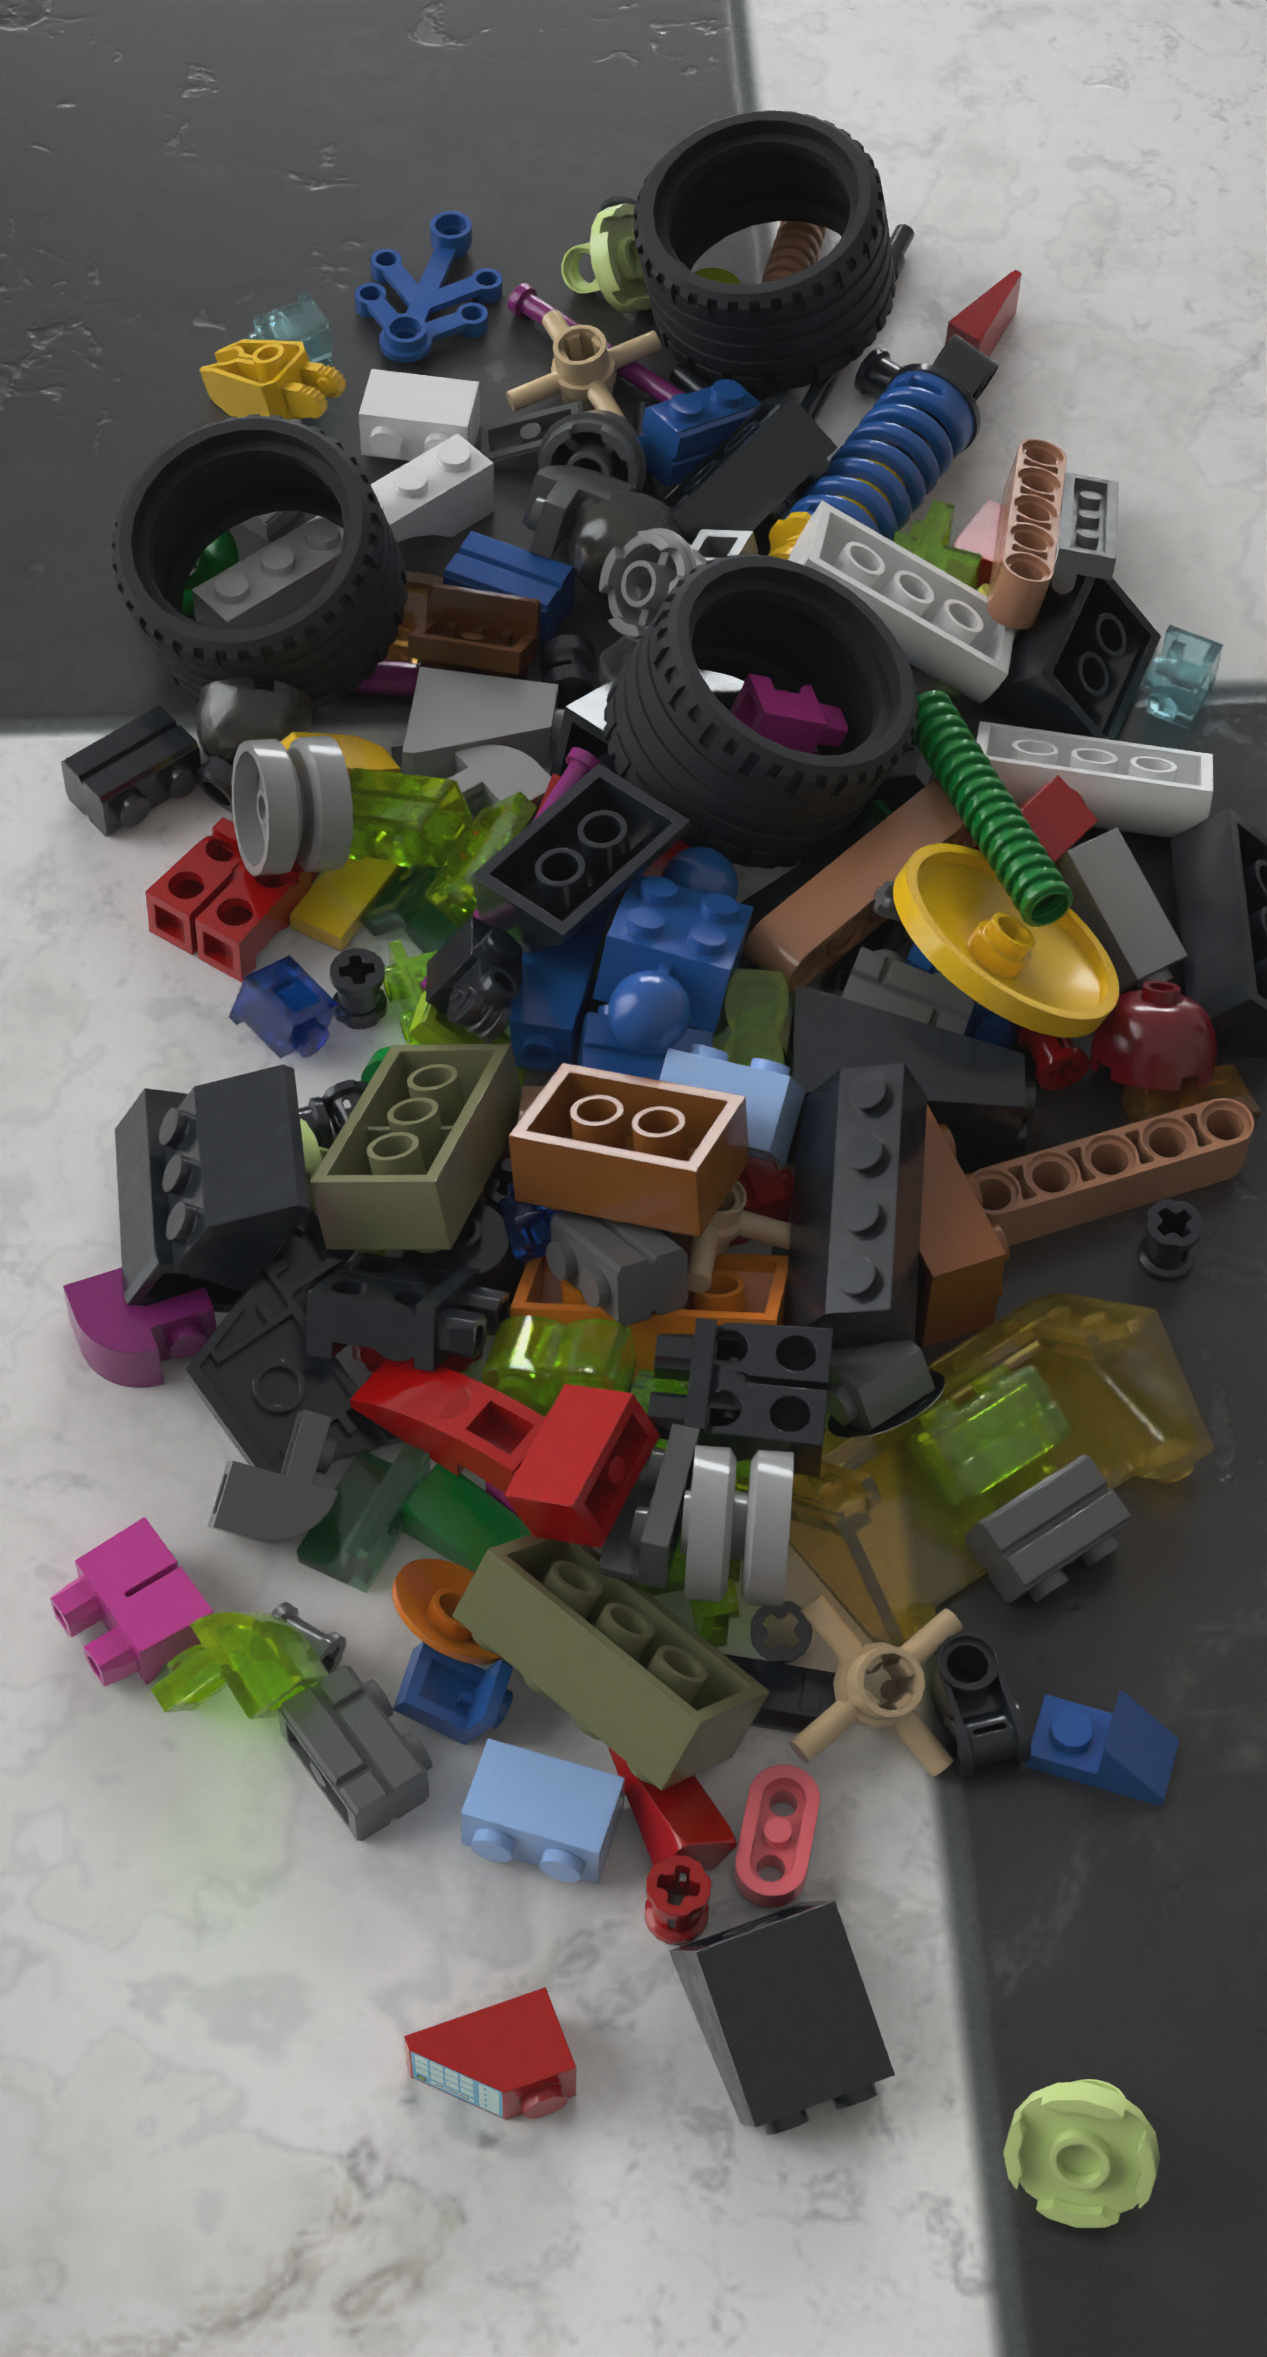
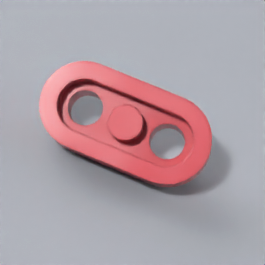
(777, 1839)

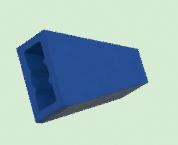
(558, 995)

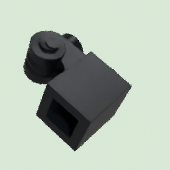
(476, 978)

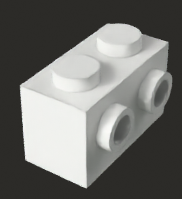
(415, 412)

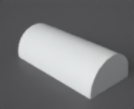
(928, 611)
(1120, 781)

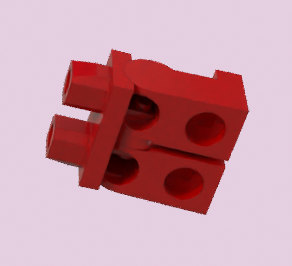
(220, 907)

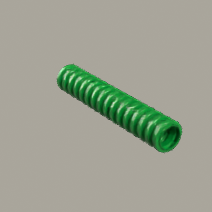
(990, 812)

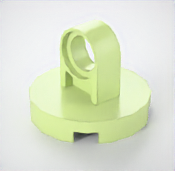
(613, 262)
(1082, 2153)

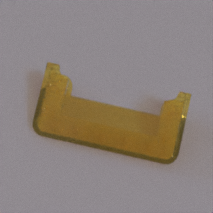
(877, 1524)

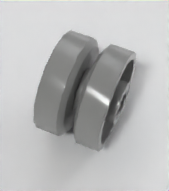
(292, 805)
(737, 1526)

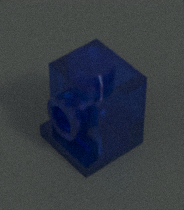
(285, 1008)

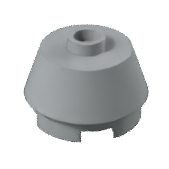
(643, 576)

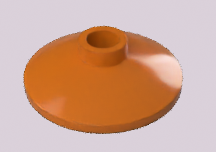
(426, 1599)

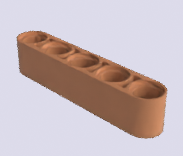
(1027, 534)
(837, 904)
(1144, 1164)

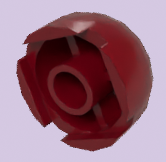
(1156, 1039)

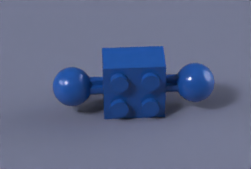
(673, 951)

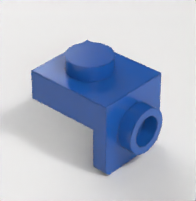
(454, 1694)

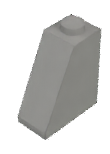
(475, 709)
(1121, 910)

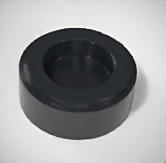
(215, 780)

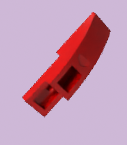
(450, 1419)

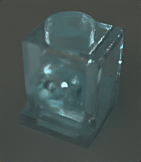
(297, 322)
(1181, 676)

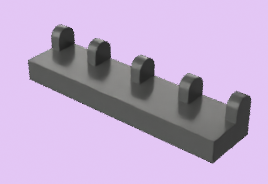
(1086, 531)

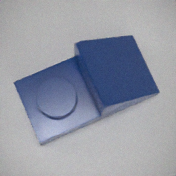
(1110, 1751)

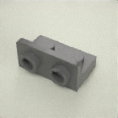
(650, 1522)

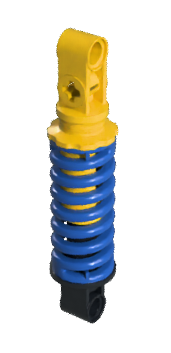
(898, 446)

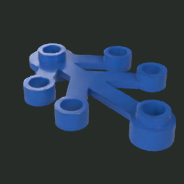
(409, 335)

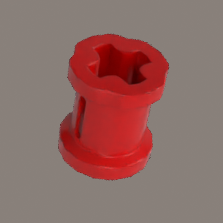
(1054, 1055)
(662, 1885)

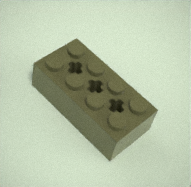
(418, 1148)
(610, 1658)

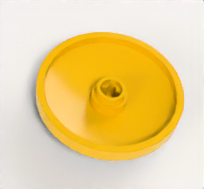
(968, 928)

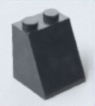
(785, 2015)

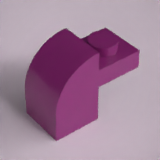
(132, 1340)

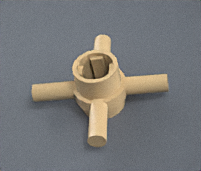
(582, 366)
(858, 1704)

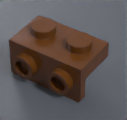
(477, 631)

